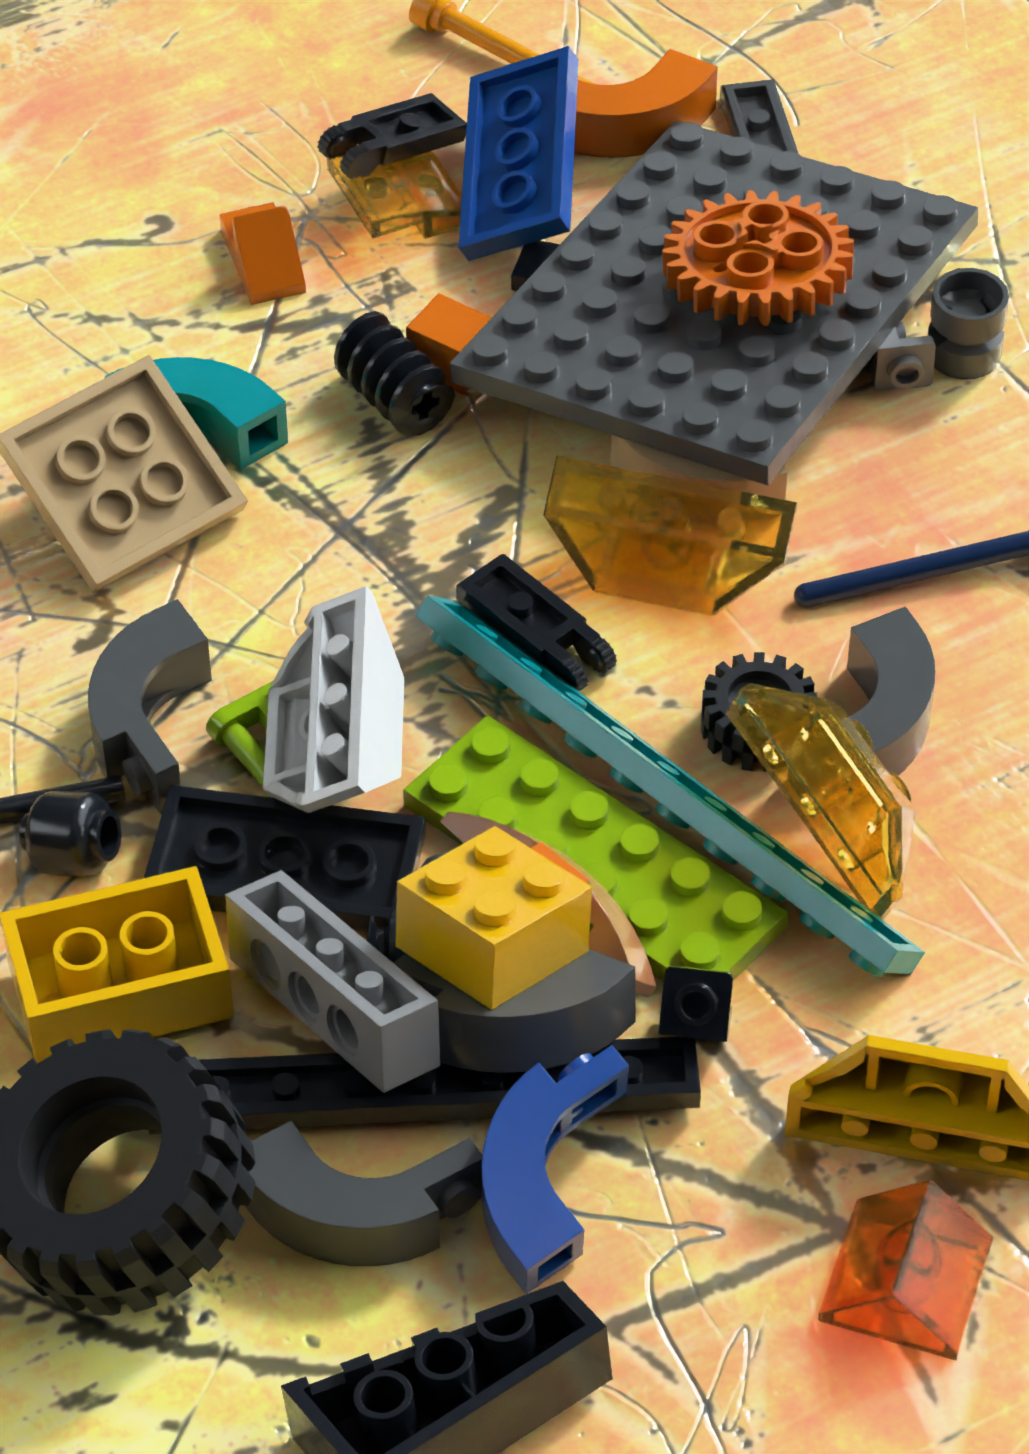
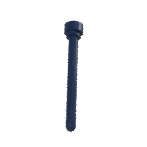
(912, 570)

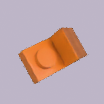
(264, 251)

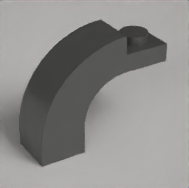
(897, 674)
(131, 680)
(546, 1024)
(357, 1217)

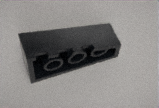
(459, 1387)

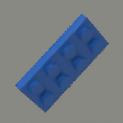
(519, 154)

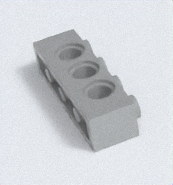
(333, 981)

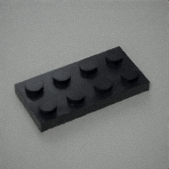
(334, 853)

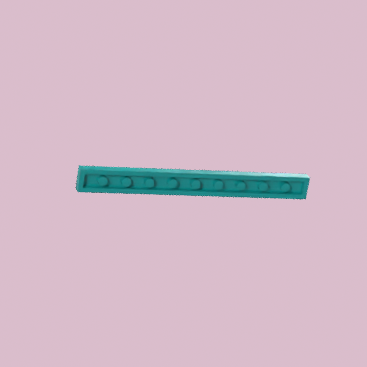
(680, 796)

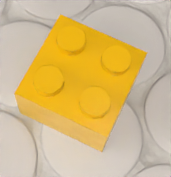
(493, 917)

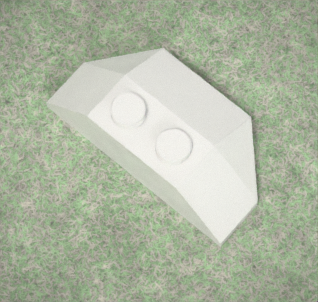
(335, 708)

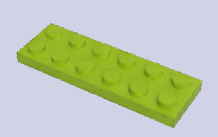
(671, 894)

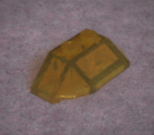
(666, 535)
(834, 785)

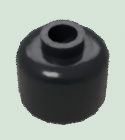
(70, 834)

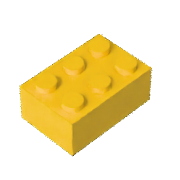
(118, 961)

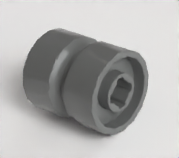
(968, 322)

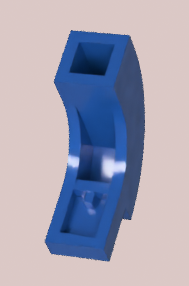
(520, 1208)

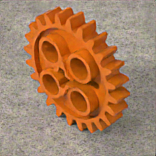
(758, 257)

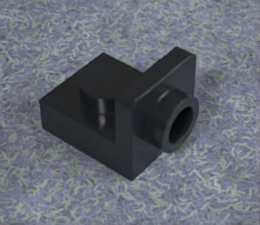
(696, 1003)

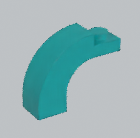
(228, 406)

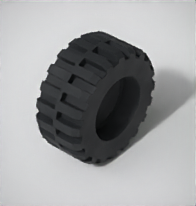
(169, 1221)

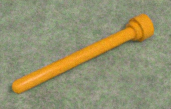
(443, 16)

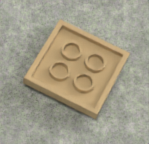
(121, 473)

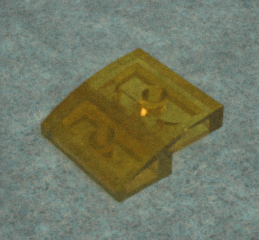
(403, 196)

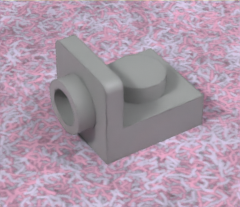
(903, 361)

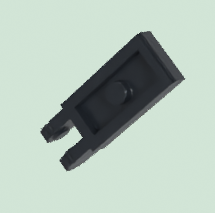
(392, 134)
(535, 620)

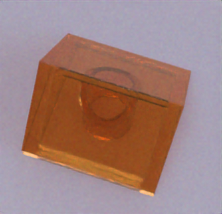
(908, 1269)

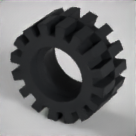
(722, 690)

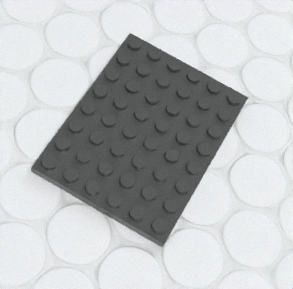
(618, 352)

